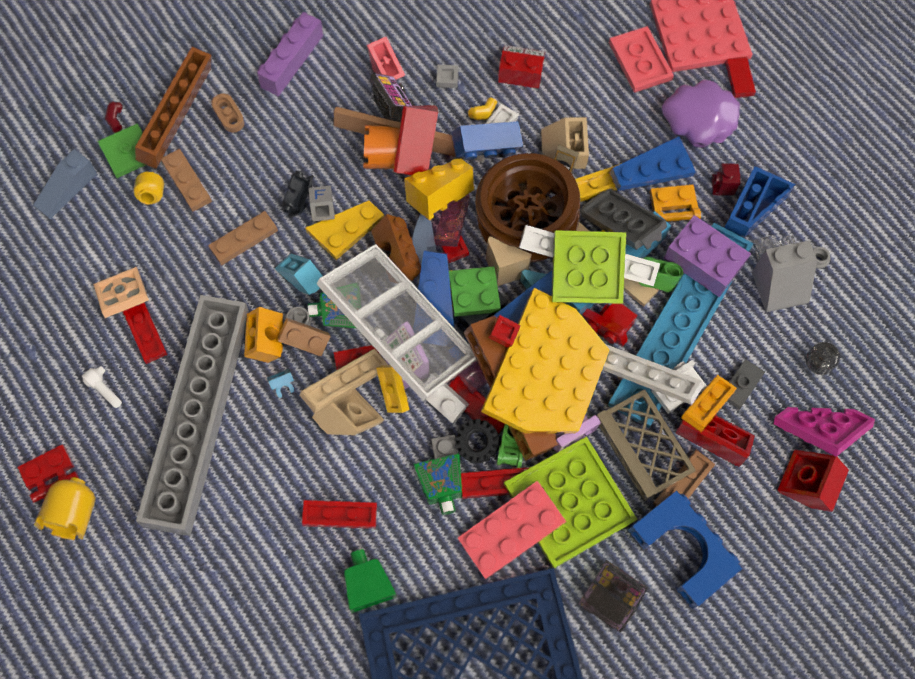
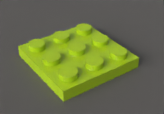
(588, 266)

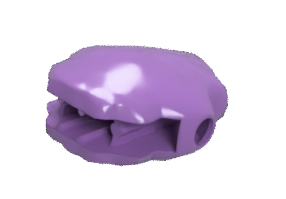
(702, 113)

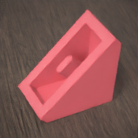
(384, 59)

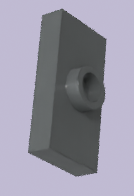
(745, 382)

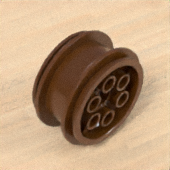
(542, 177)

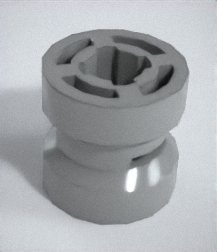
(300, 315)

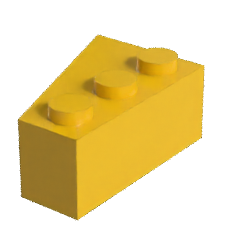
(439, 186)

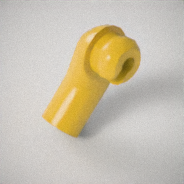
(483, 112)

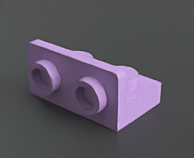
(588, 426)

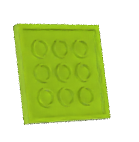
(584, 497)

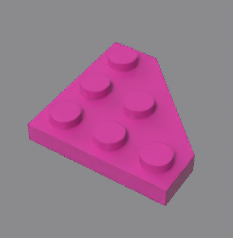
(825, 428)

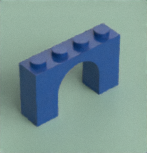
(717, 563)

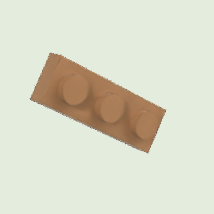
(186, 180)
(243, 238)

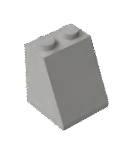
(785, 275)

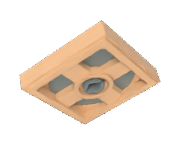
(120, 292)

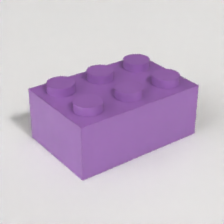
(707, 255)

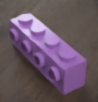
(290, 54)

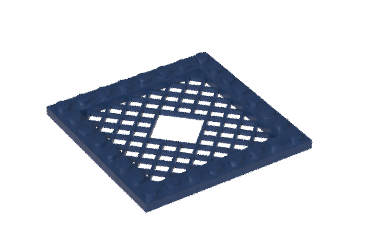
(536, 586)

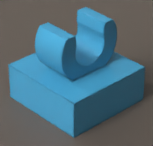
(279, 380)

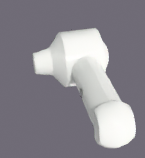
(94, 378)

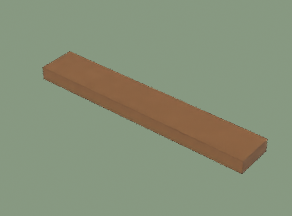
(356, 122)

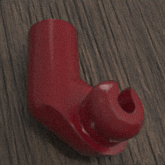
(111, 116)

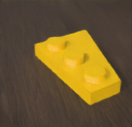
(346, 229)

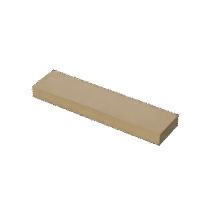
(342, 381)

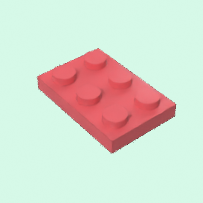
(641, 59)

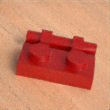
(44, 468)

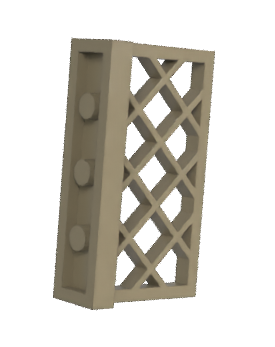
(626, 454)

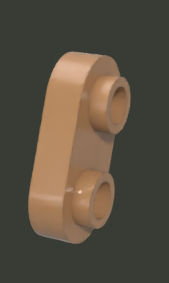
(228, 114)

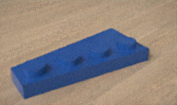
(655, 166)
(435, 283)

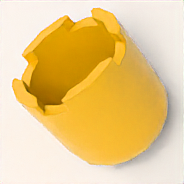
(67, 509)

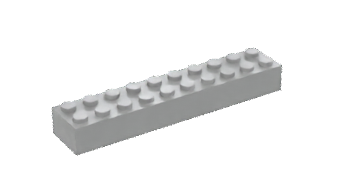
(193, 417)

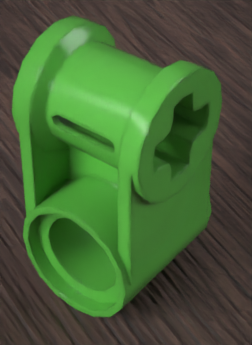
(667, 276)
(508, 450)

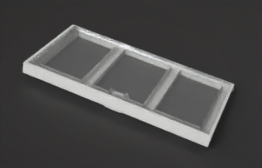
(398, 321)

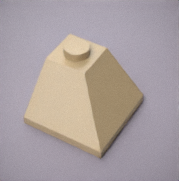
(347, 415)

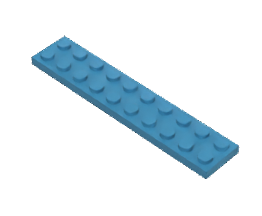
(675, 332)

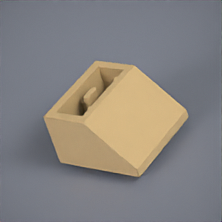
(570, 134)

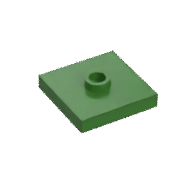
(120, 150)

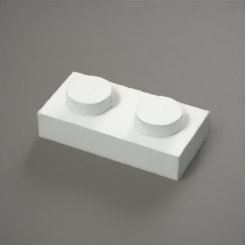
(448, 403)

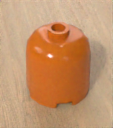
(380, 146)

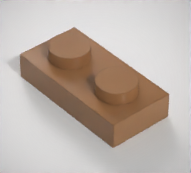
(303, 337)

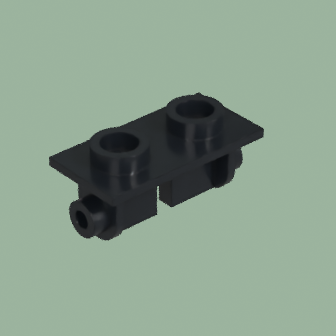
(294, 202)

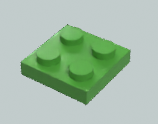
(474, 291)

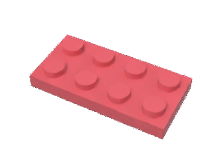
(511, 530)

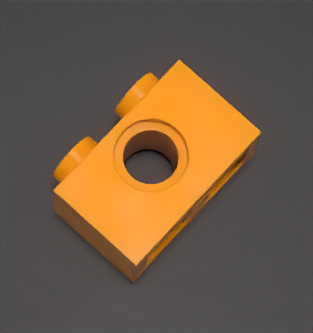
(262, 334)

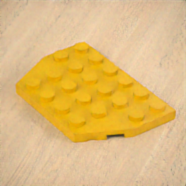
(548, 370)

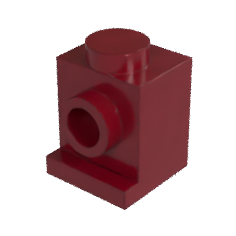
(726, 180)

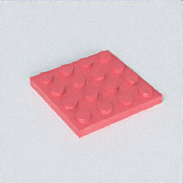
(699, 32)

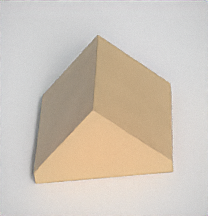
(508, 261)

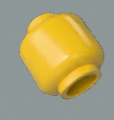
(149, 187)

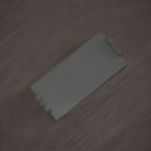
(618, 214)

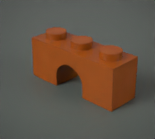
(394, 236)

